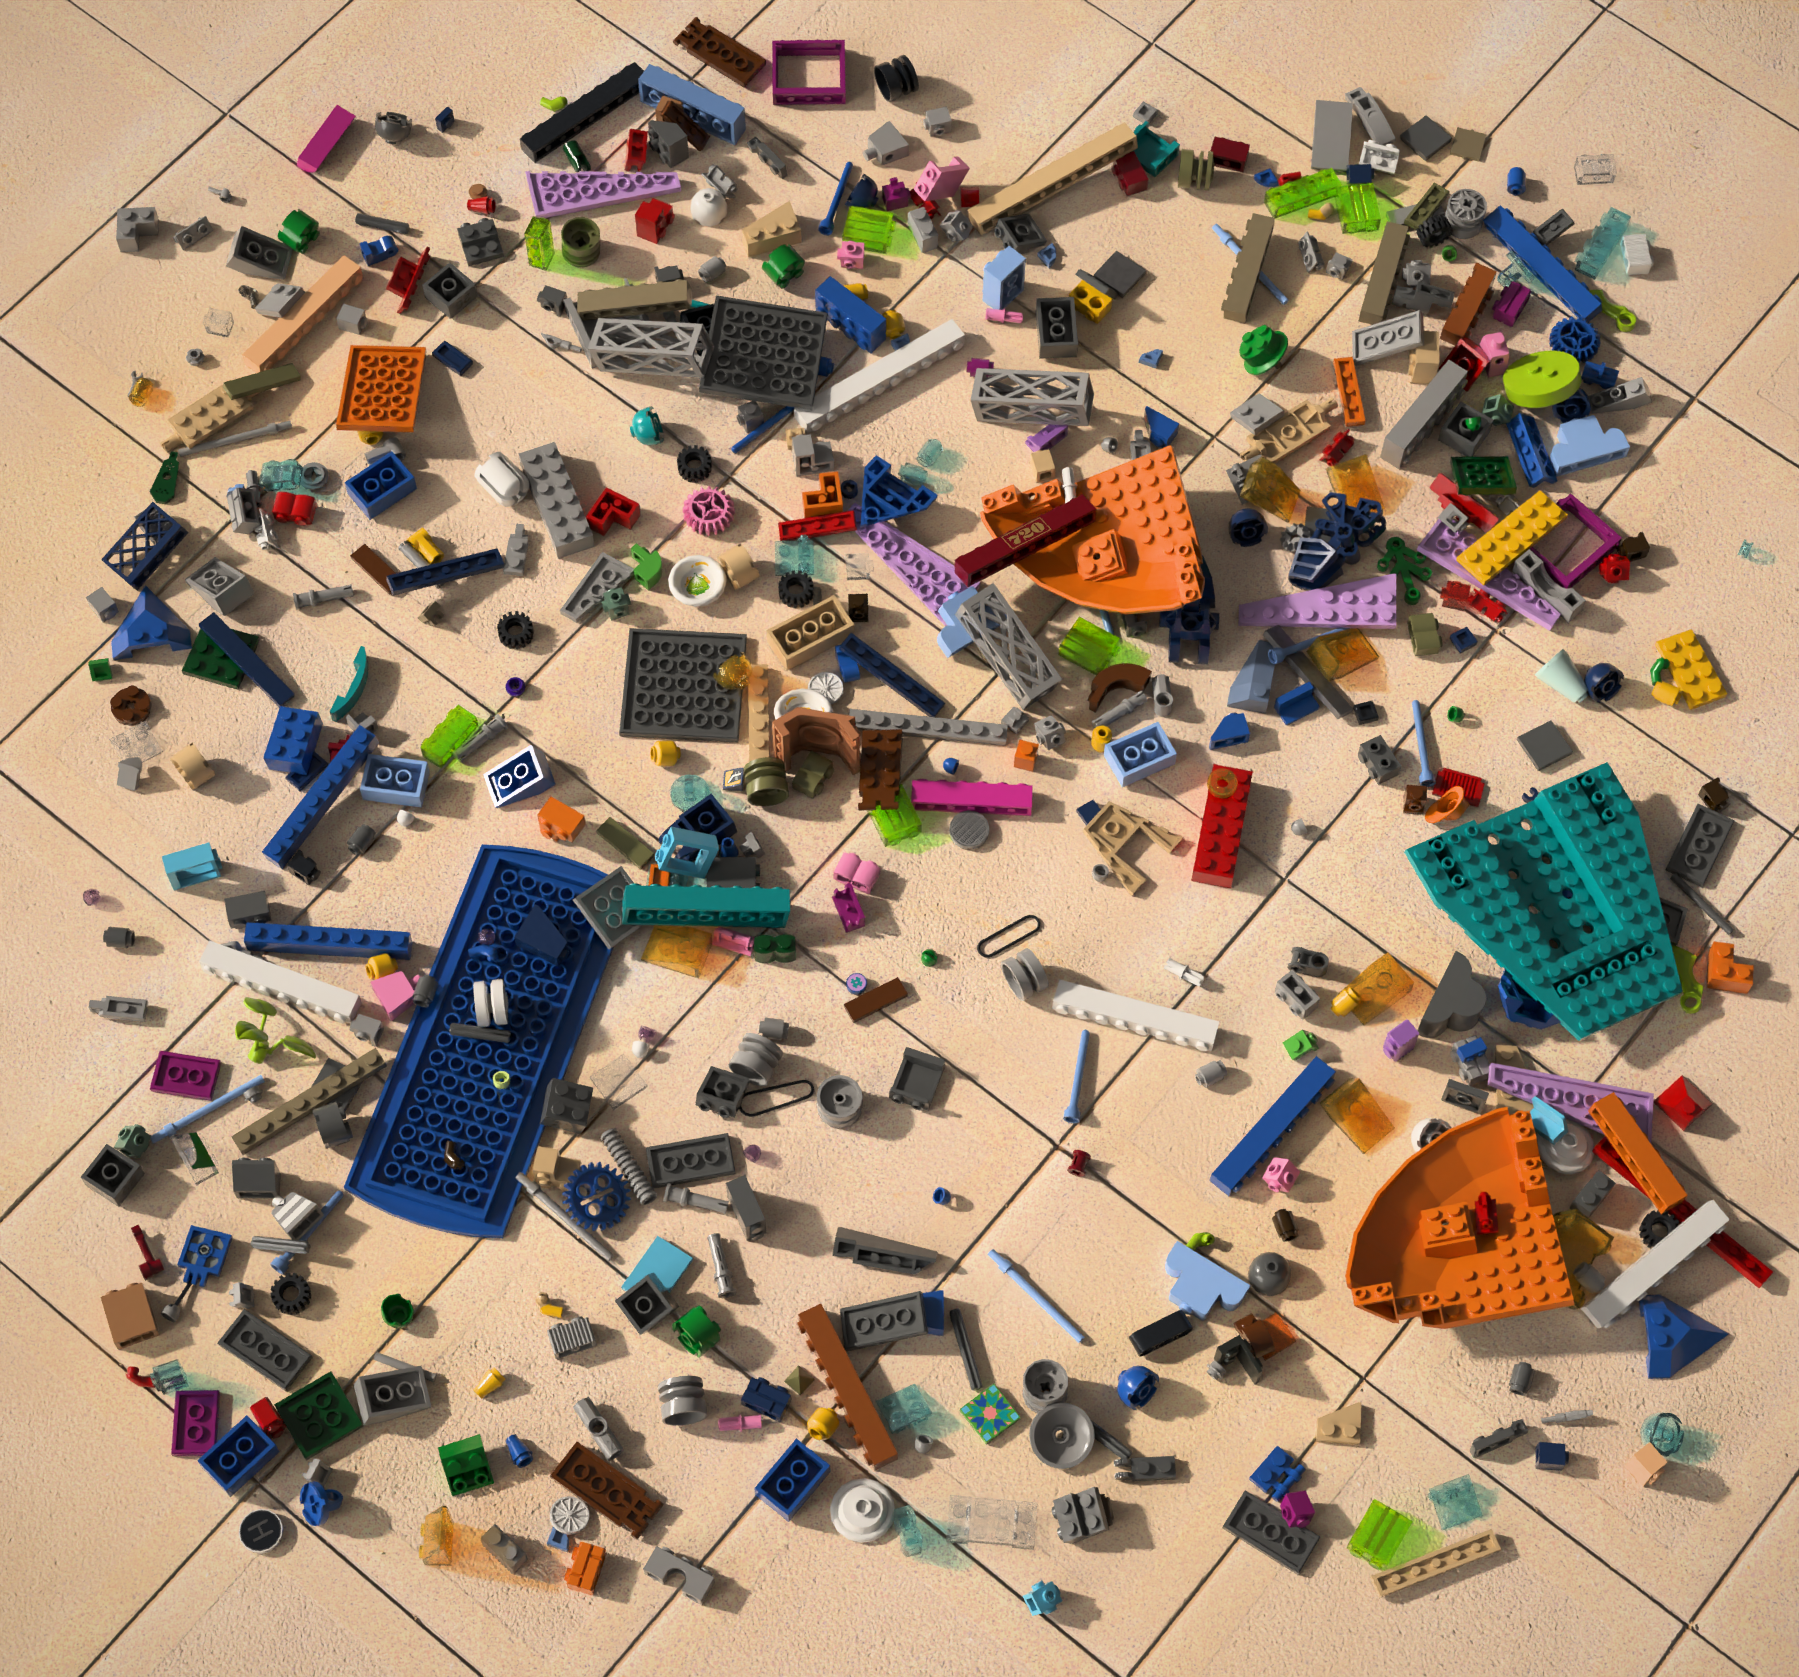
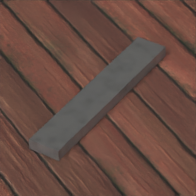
(1308, 672)

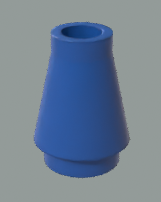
(728, 848)
(519, 1452)

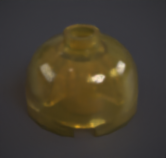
(735, 672)

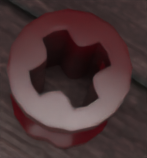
(1079, 1163)

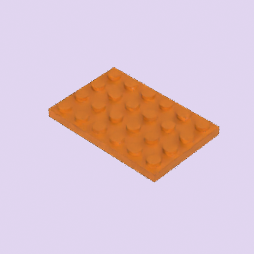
(381, 388)

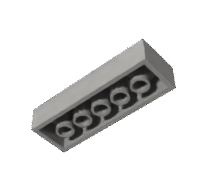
(1424, 414)
(556, 500)

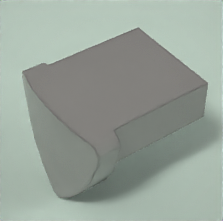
(129, 773)

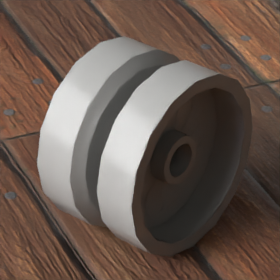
(1024, 974)
(839, 1101)

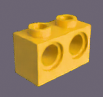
(1090, 299)

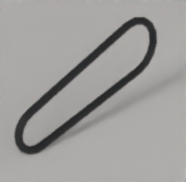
(782, 1105)

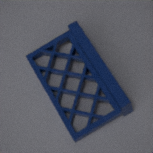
(153, 554)

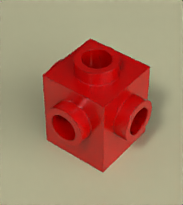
(1614, 568)

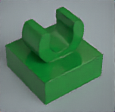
(100, 669)

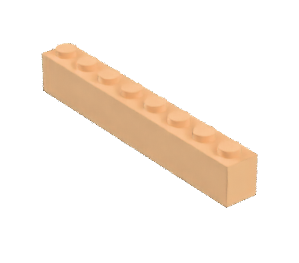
(303, 315)

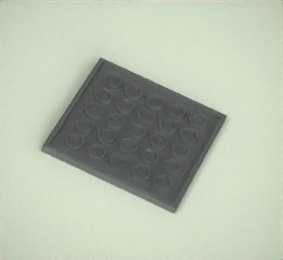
(764, 352)
(673, 688)

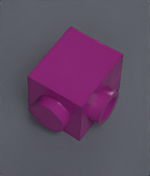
(1297, 1509)

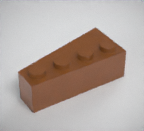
(1469, 305)

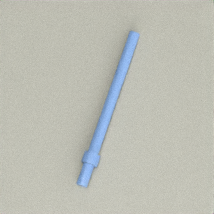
(1227, 239)
(170, 1129)
(1006, 1267)

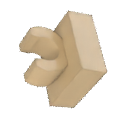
(792, 433)

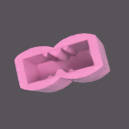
(857, 872)

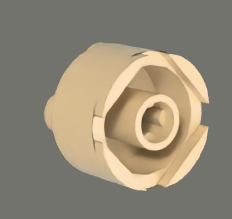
(738, 566)
(192, 766)

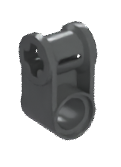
(1307, 961)

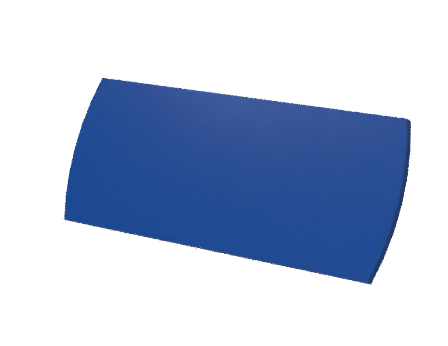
(445, 1082)

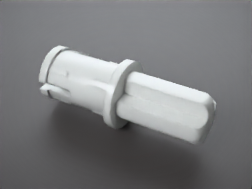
(1068, 484)
(1184, 972)

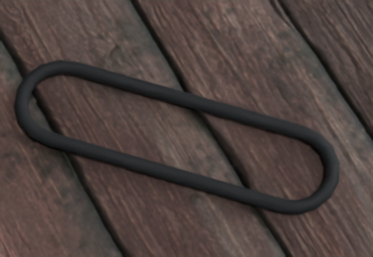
(1012, 943)

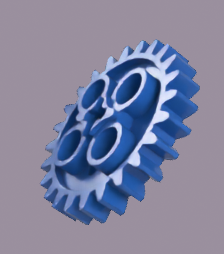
(588, 1179)

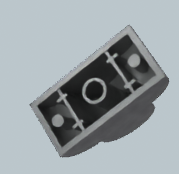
(1456, 1001)

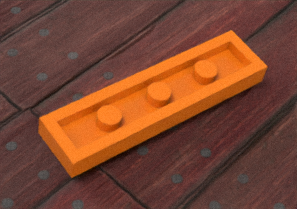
(1349, 391)

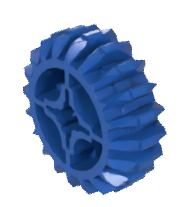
(1578, 336)

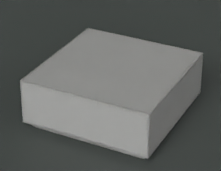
(1145, 113)

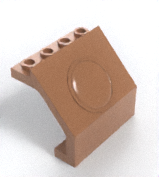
(817, 732)

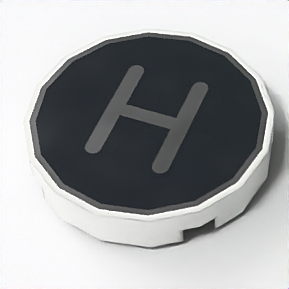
(261, 1531)

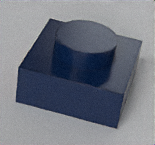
(445, 119)
(1463, 639)

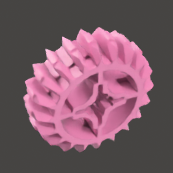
(714, 519)

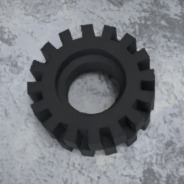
(1434, 231)
(694, 454)
(796, 579)
(515, 640)
(1650, 1220)
(290, 1281)

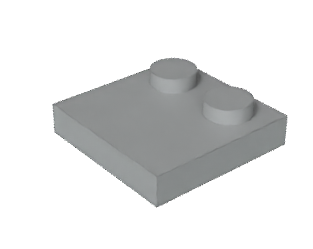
(279, 300)
(1257, 414)

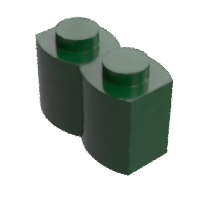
(778, 948)

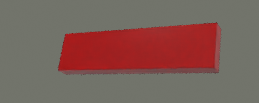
(818, 526)

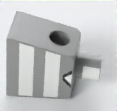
(295, 1214)

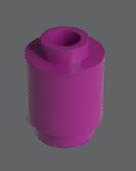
(978, 363)

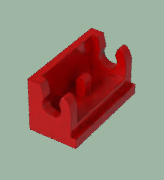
(636, 149)

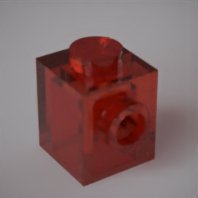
(1455, 595)

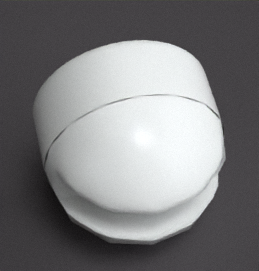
(405, 818)
(640, 1049)

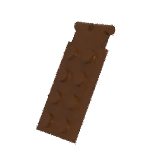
(720, 52)
(880, 769)
(605, 1489)

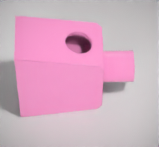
(1495, 349)
(395, 993)

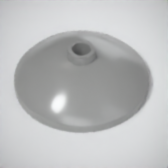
(1076, 1438)

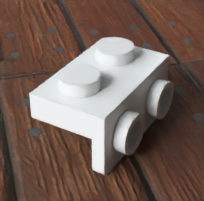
(1380, 157)

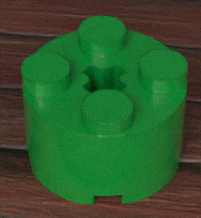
(299, 231)
(784, 265)
(697, 1331)

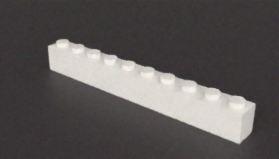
(881, 376)

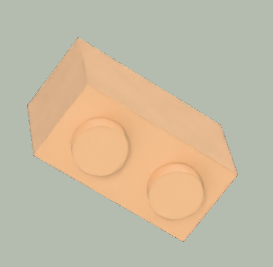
(1646, 1465)

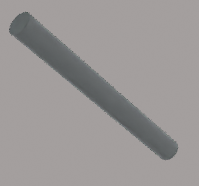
(1702, 904)

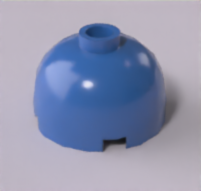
(1137, 1386)

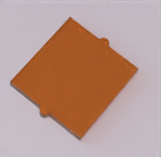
(1279, 1333)

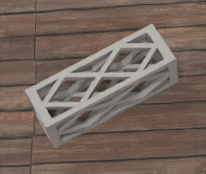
(605, 347)
(1059, 398)
(1017, 637)

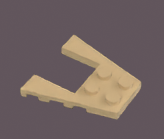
(1113, 829)

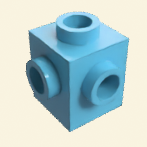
(1042, 1598)

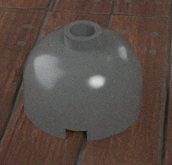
(392, 126)
(1269, 1273)

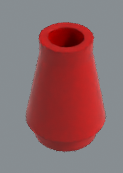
(483, 205)

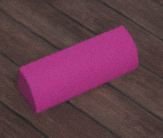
(325, 139)

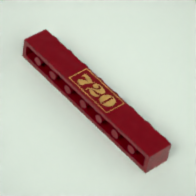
(1025, 540)

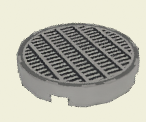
(969, 829)

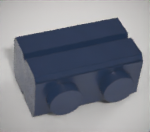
(766, 1399)

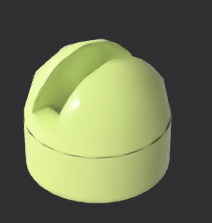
(501, 1075)

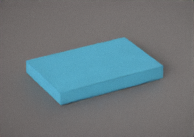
(663, 1260)

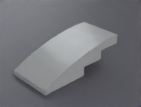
(1331, 135)

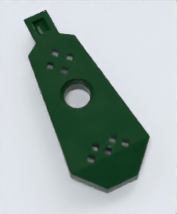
(162, 489)

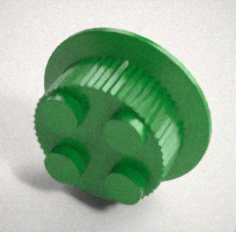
(1263, 349)

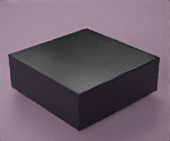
(1365, 712)

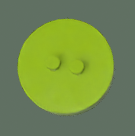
(1542, 379)

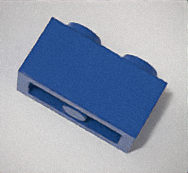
(1471, 1050)

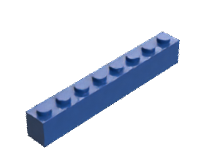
(1542, 264)
(320, 797)
(327, 941)
(1272, 1126)

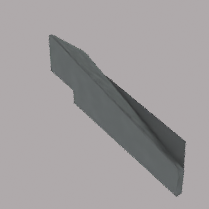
(881, 1252)

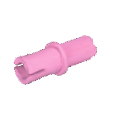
(1003, 315)
(739, 1423)

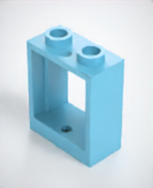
(678, 836)
(192, 866)

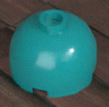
(646, 427)

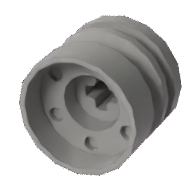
(1466, 213)
(756, 1058)
(1044, 1375)
(682, 1400)

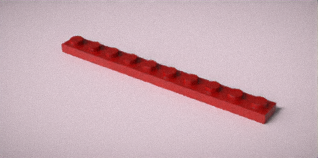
(1720, 1243)

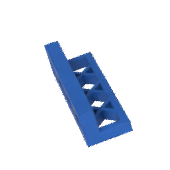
(1531, 450)

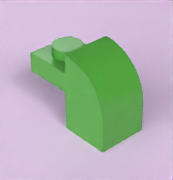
(649, 568)

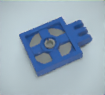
(203, 1254)

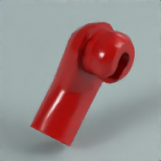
(1289, 177)
(142, 1381)

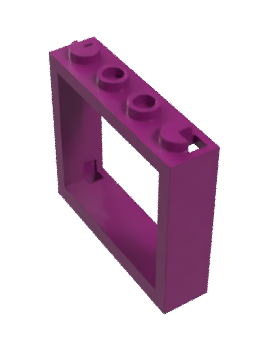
(808, 95)
(1597, 526)

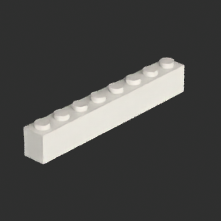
(280, 982)
(1135, 1015)
(1655, 1264)

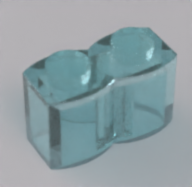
(280, 475)
(169, 1377)
(906, 1528)

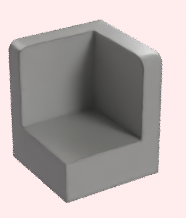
(363, 720)

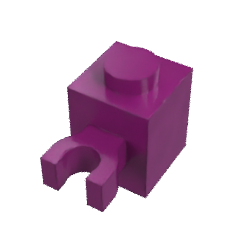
(895, 195)

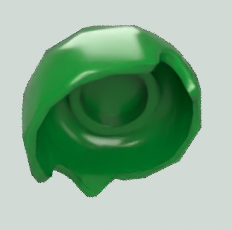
(397, 1311)

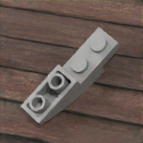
(1371, 116)

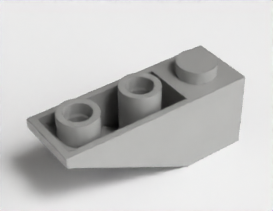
(1621, 397)

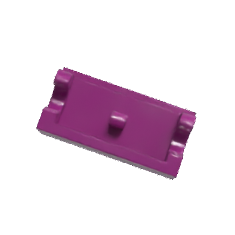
(848, 908)

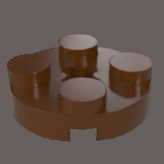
(130, 695)

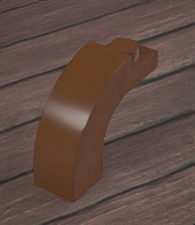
(1118, 676)

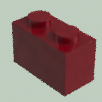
(1230, 154)
(1130, 174)

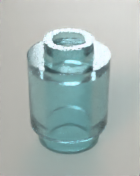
(929, 452)
(913, 474)

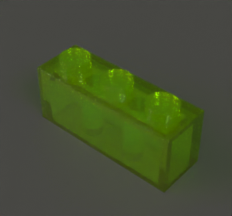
(539, 243)
(449, 736)

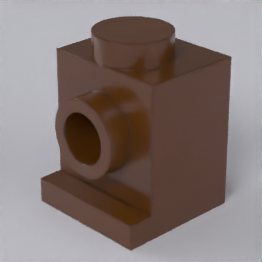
(1414, 799)

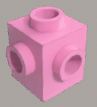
(851, 254)
(1281, 1175)

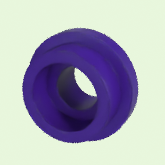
(515, 681)

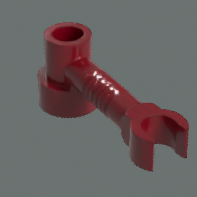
(151, 1265)

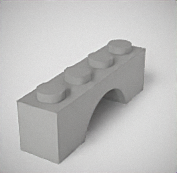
(1533, 574)

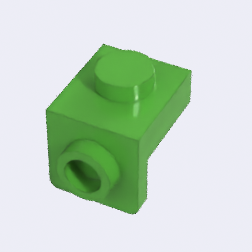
(1300, 1044)

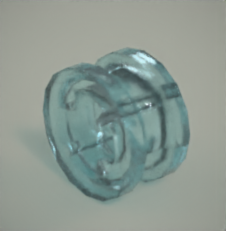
(1745, 548)

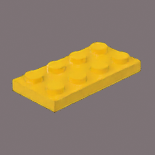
(1691, 669)

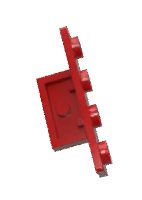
(405, 277)
(1466, 504)

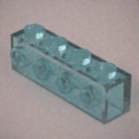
(1602, 243)

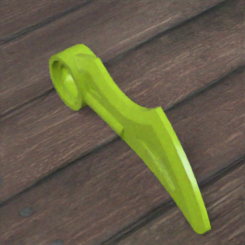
(1616, 312)
(1690, 987)

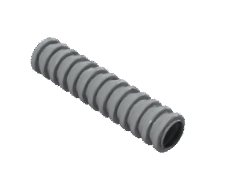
(628, 1166)

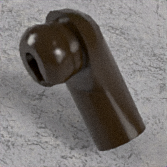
(451, 1158)

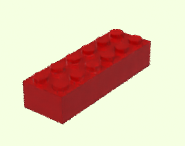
(1221, 832)

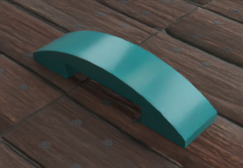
(344, 704)

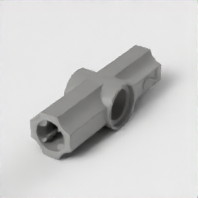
(606, 1439)

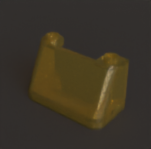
(1579, 1242)

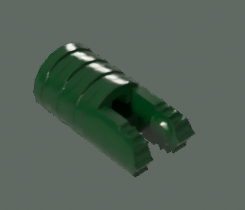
(576, 156)

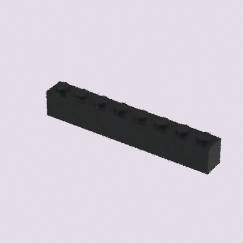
(582, 113)

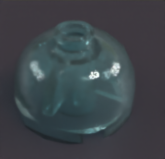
(1662, 1432)

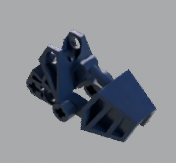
(1321, 563)
(1192, 623)

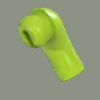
(555, 104)
(1200, 1240)

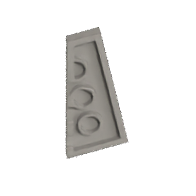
(601, 577)

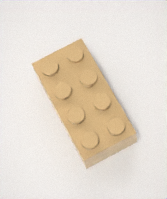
(810, 632)

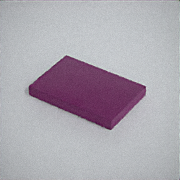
(185, 1075)
(195, 1422)

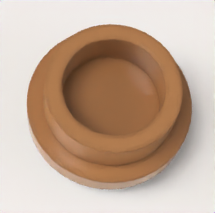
(477, 191)

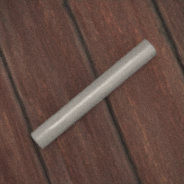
(401, 1365)

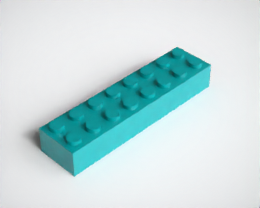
(705, 906)

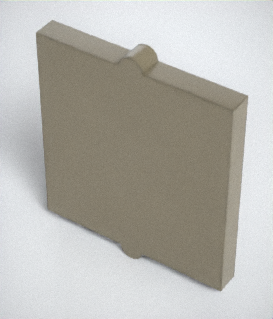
(1468, 144)

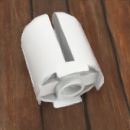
(502, 480)

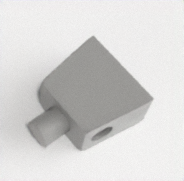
(886, 145)

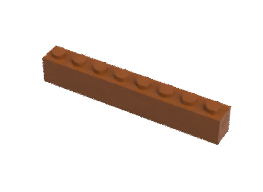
(847, 1386)

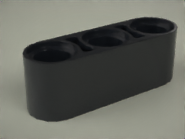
(1160, 1333)

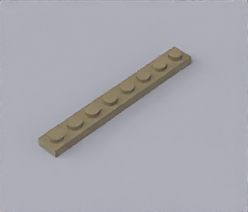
(312, 1098)

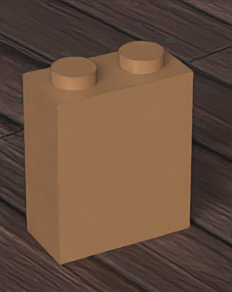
(129, 1315)

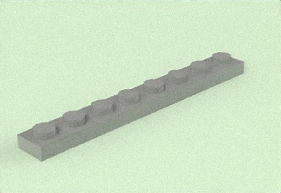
(932, 727)

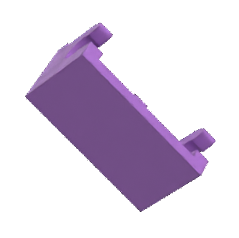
(1047, 437)

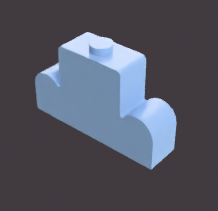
(1586, 446)
(954, 636)
(1202, 1283)

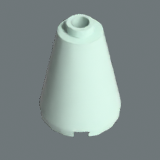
(1563, 677)

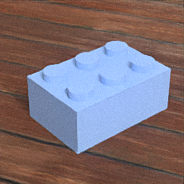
(1003, 278)
(1140, 754)
(395, 780)

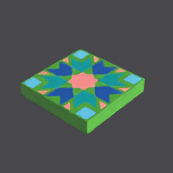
(989, 1414)

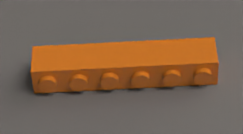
(1638, 1153)

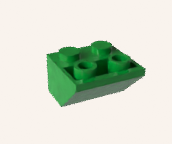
(465, 1465)

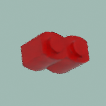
(294, 508)
(268, 1418)

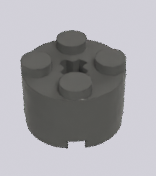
(331, 1124)

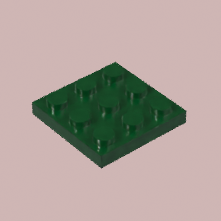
(1483, 475)
(212, 664)
(318, 1415)

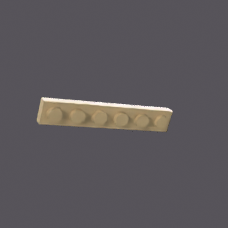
(758, 712)
(1435, 1563)

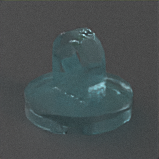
(1514, 271)
(688, 791)

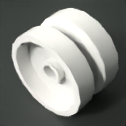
(488, 1003)

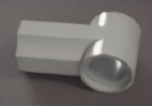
(389, 445)
(1162, 694)

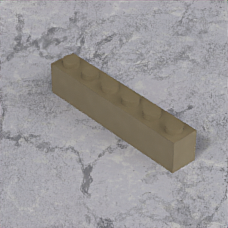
(1249, 267)
(1383, 273)
(634, 300)

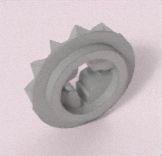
(321, 476)
(1289, 543)

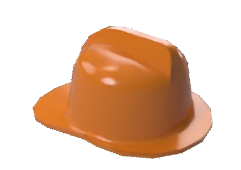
(1448, 807)

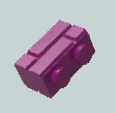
(1511, 304)

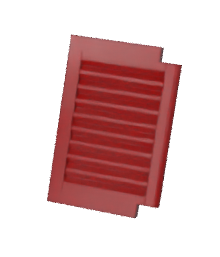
(1450, 778)

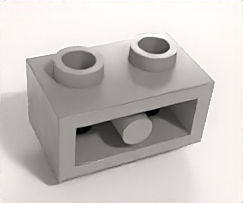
(1297, 995)

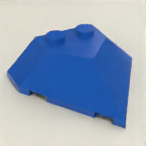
(889, 497)
(149, 625)
(1521, 1006)
(1674, 1336)

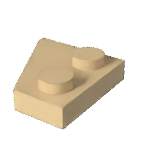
(1340, 1426)

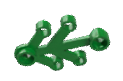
(1403, 566)

